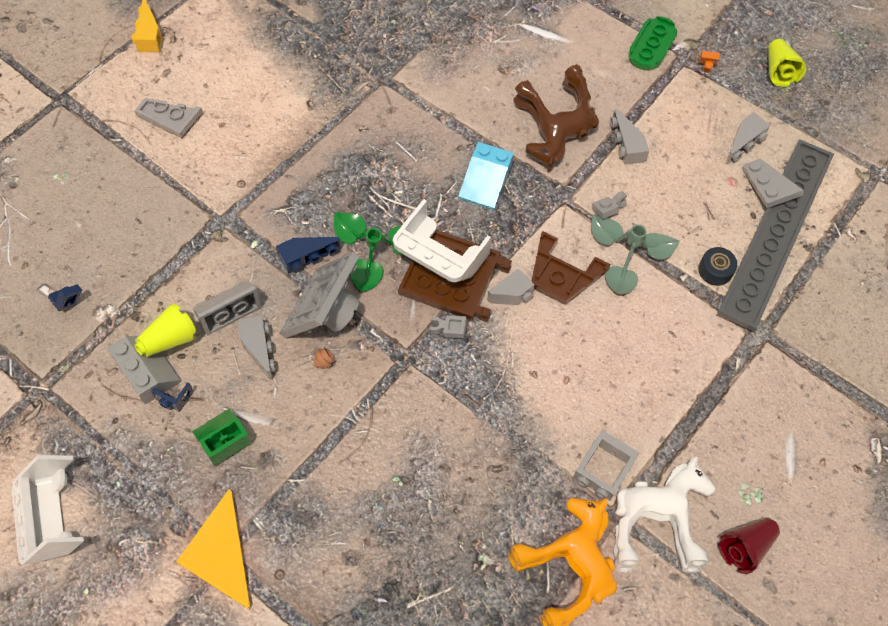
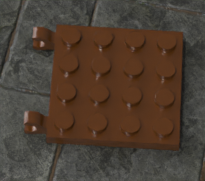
(454, 297)

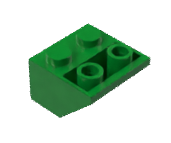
(222, 436)

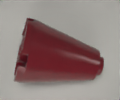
(748, 544)

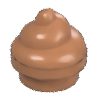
(323, 358)

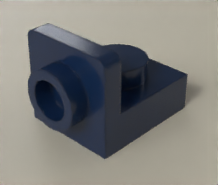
(65, 297)

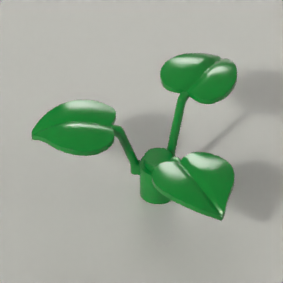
(348, 229)

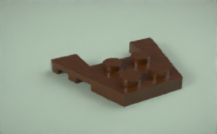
(560, 278)

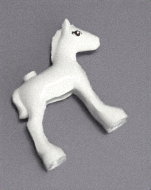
(662, 504)

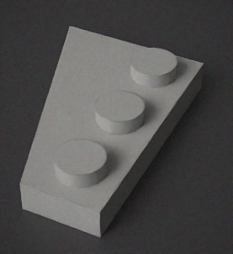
(770, 184)

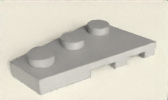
(170, 117)

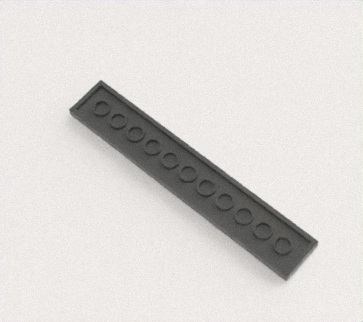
(774, 239)

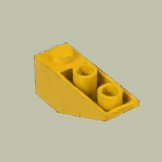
(147, 34)

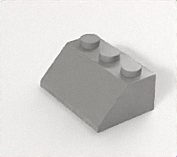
(227, 307)
(142, 371)

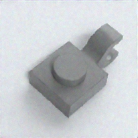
(608, 207)

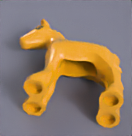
(583, 556)

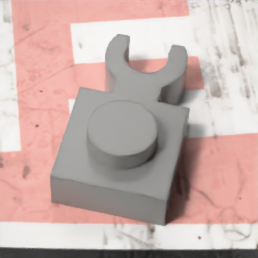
(451, 327)

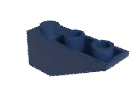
(306, 250)

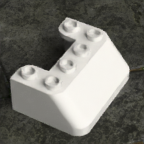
(415, 242)

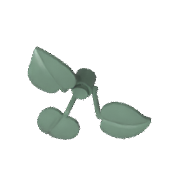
(658, 247)

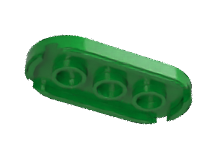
(652, 43)

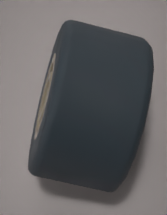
(717, 266)

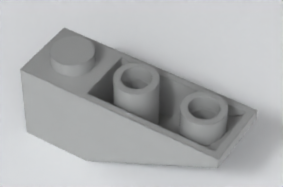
(751, 130)
(631, 141)
(254, 340)

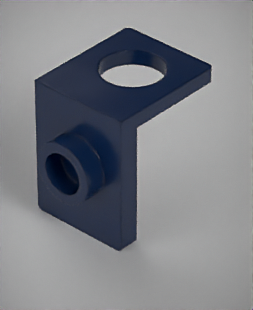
(176, 404)

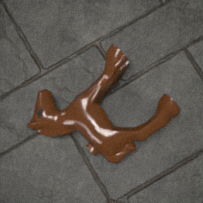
(562, 125)

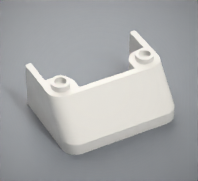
(39, 510)

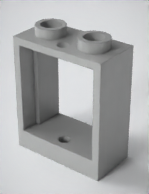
(615, 448)

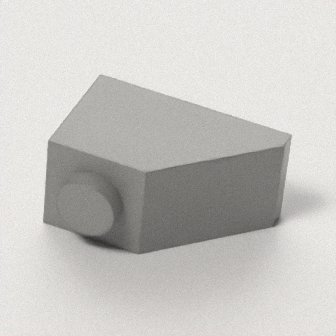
(512, 290)

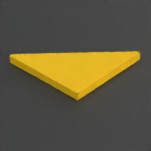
(217, 553)

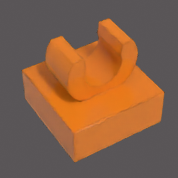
(708, 60)

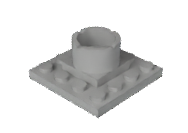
(325, 299)

